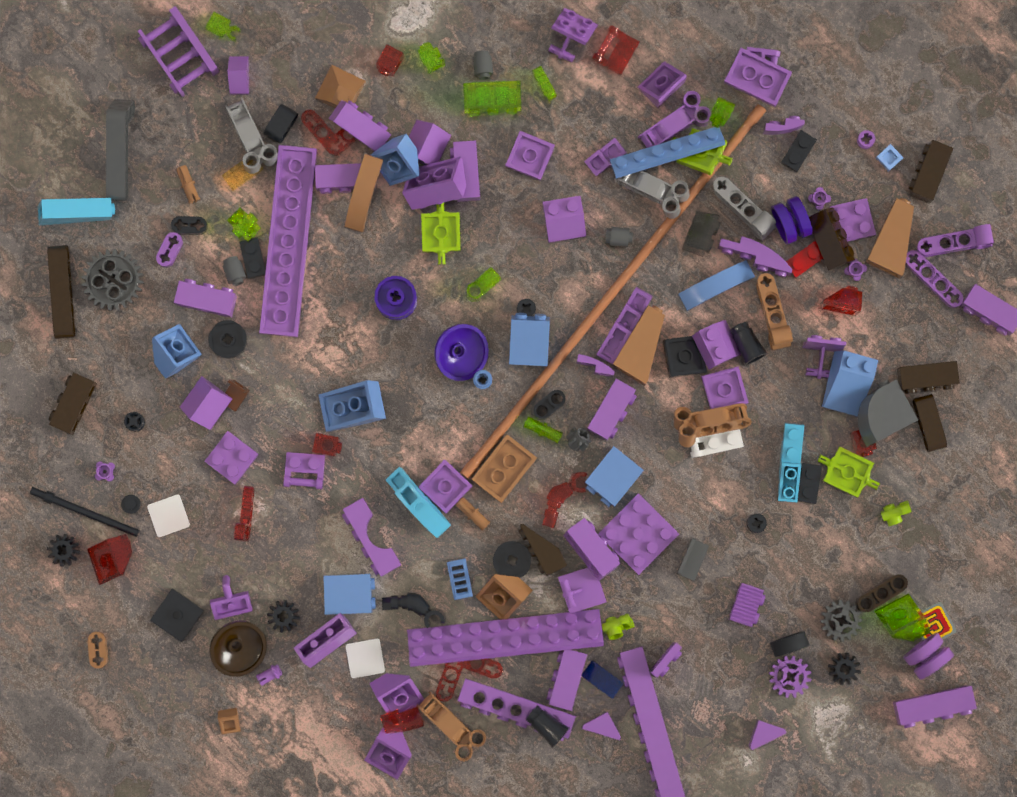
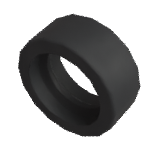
(789, 644)

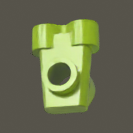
(893, 513)
(614, 626)

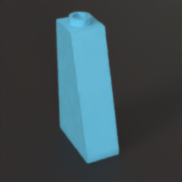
(74, 210)

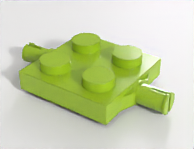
(706, 160)
(440, 232)
(848, 472)

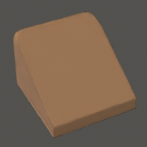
(229, 721)

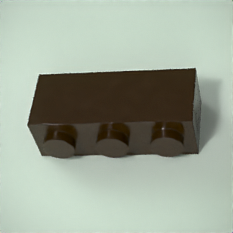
(930, 171)
(831, 239)
(928, 377)
(72, 403)

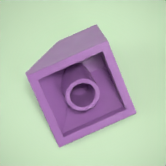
(396, 692)
(389, 753)

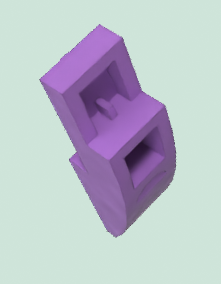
(764, 257)

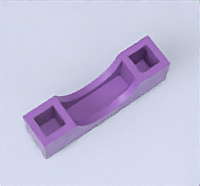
(359, 516)

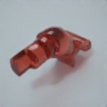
(558, 495)

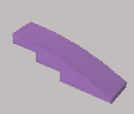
(624, 325)

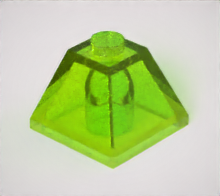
(903, 619)

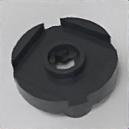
(220, 331)
(516, 550)

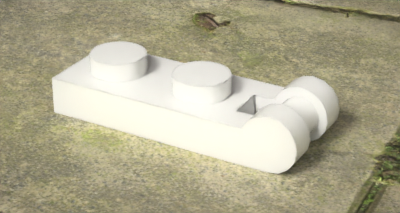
(717, 443)

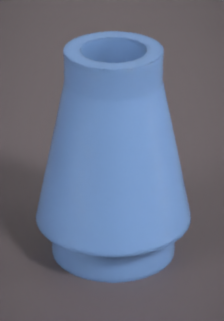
(482, 374)

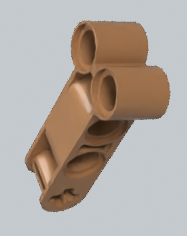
(779, 333)
(709, 422)
(450, 725)

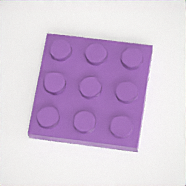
(638, 533)

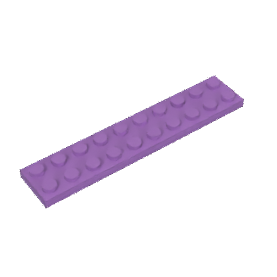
(288, 241)
(505, 637)

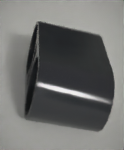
(281, 123)
(549, 405)

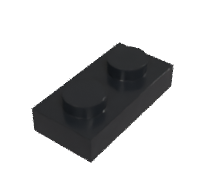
(798, 151)
(253, 258)
(809, 483)

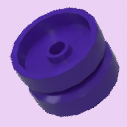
(791, 220)
(392, 287)

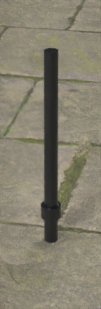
(50, 497)

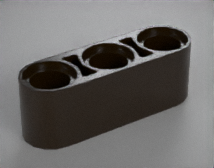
(929, 423)
(890, 590)

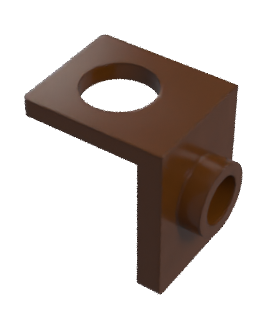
(237, 393)

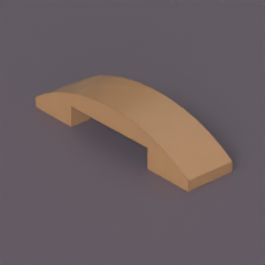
(363, 192)

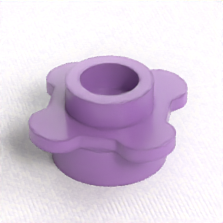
(819, 203)
(855, 274)
(101, 467)

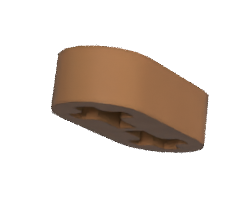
(92, 650)

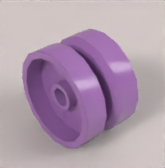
(929, 658)

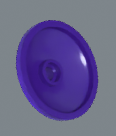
(471, 353)

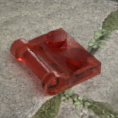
(622, 52)

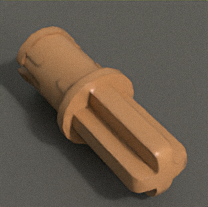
(187, 184)
(472, 513)

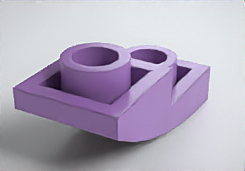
(790, 124)

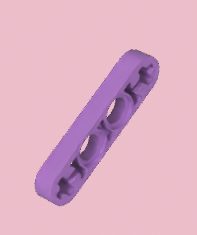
(935, 276)

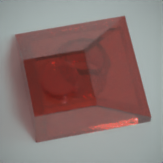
(844, 301)
(110, 558)

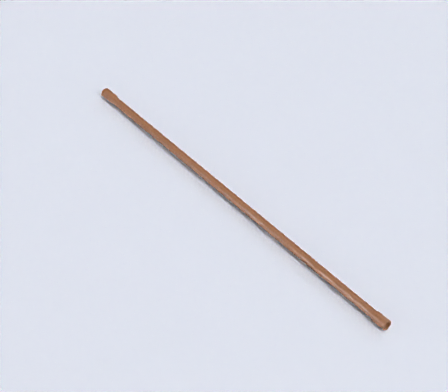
(474, 463)

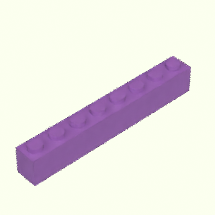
(651, 723)

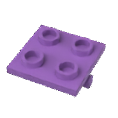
(573, 27)
(817, 343)
(581, 590)

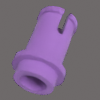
(270, 674)

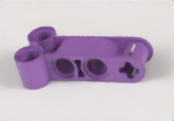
(676, 122)
(979, 238)

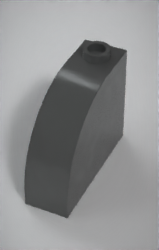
(884, 413)

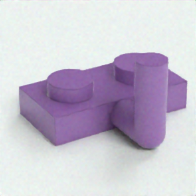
(230, 604)

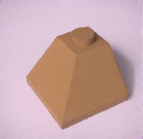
(339, 86)
(503, 595)

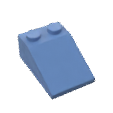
(849, 382)
(352, 405)

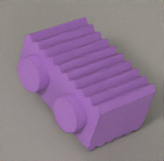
(746, 605)

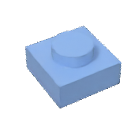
(889, 157)

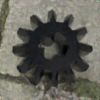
(70, 548)
(279, 610)
(847, 662)

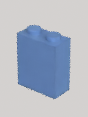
(529, 339)
(613, 477)
(349, 594)

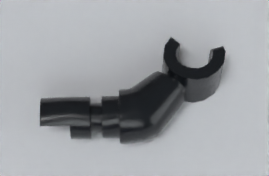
(415, 603)

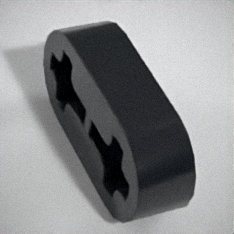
(190, 220)

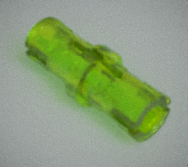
(543, 429)

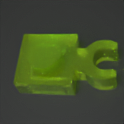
(220, 25)

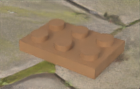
(504, 468)

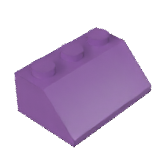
(436, 184)

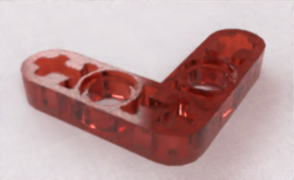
(330, 138)
(243, 529)
(464, 664)

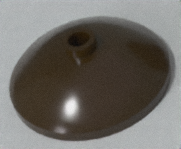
(243, 657)

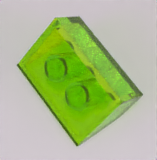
(492, 97)

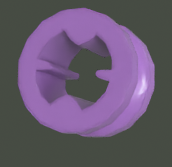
(861, 136)

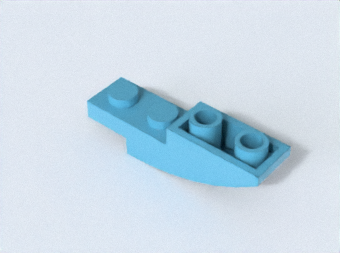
(790, 462)
(417, 502)

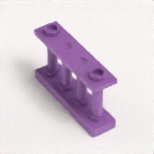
(185, 35)

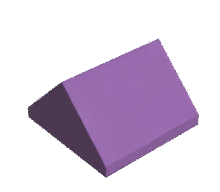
(662, 83)
(429, 141)
(205, 403)

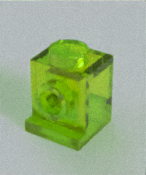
(430, 57)

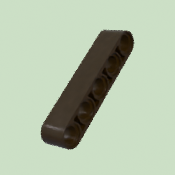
(61, 291)

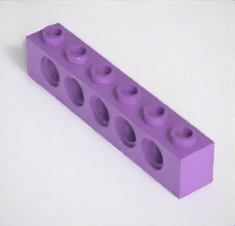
(471, 687)

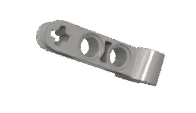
(250, 138)
(656, 190)
(760, 223)

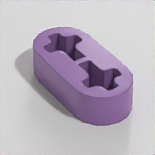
(165, 247)

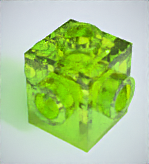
(243, 224)

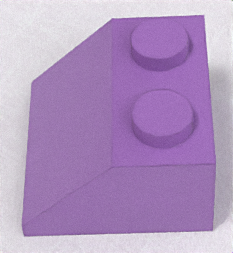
(564, 219)
(716, 344)

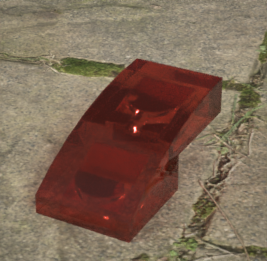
(400, 722)

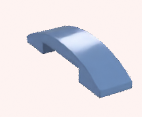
(716, 285)

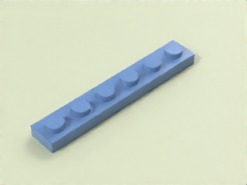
(667, 152)

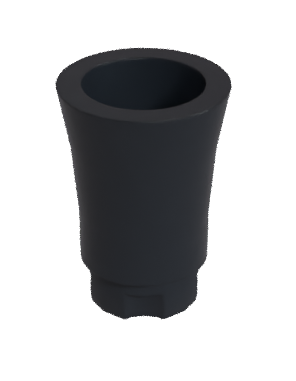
(747, 343)
(547, 726)

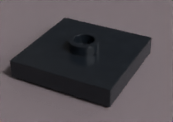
(683, 357)
(177, 615)

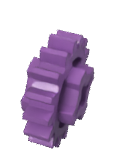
(784, 669)

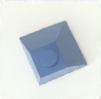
(399, 160)
(173, 351)

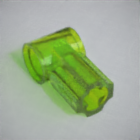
(721, 112)
(483, 283)

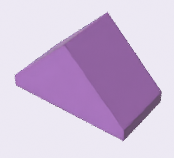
(238, 75)
(602, 725)
(764, 733)

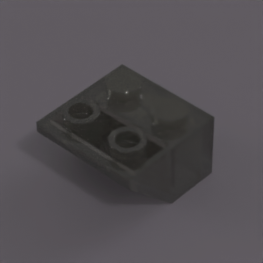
(701, 230)

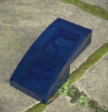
(602, 679)

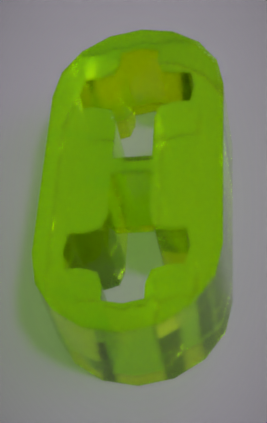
(544, 83)

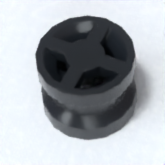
(530, 309)
(131, 420)
(753, 524)

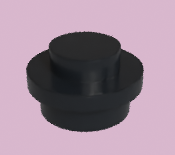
(131, 504)

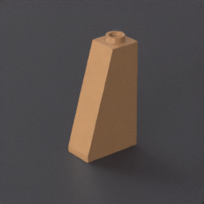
(892, 242)
(639, 350)

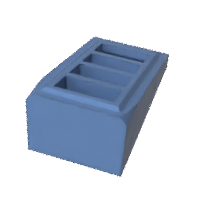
(463, 594)

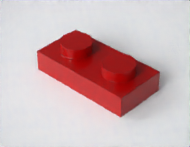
(805, 259)

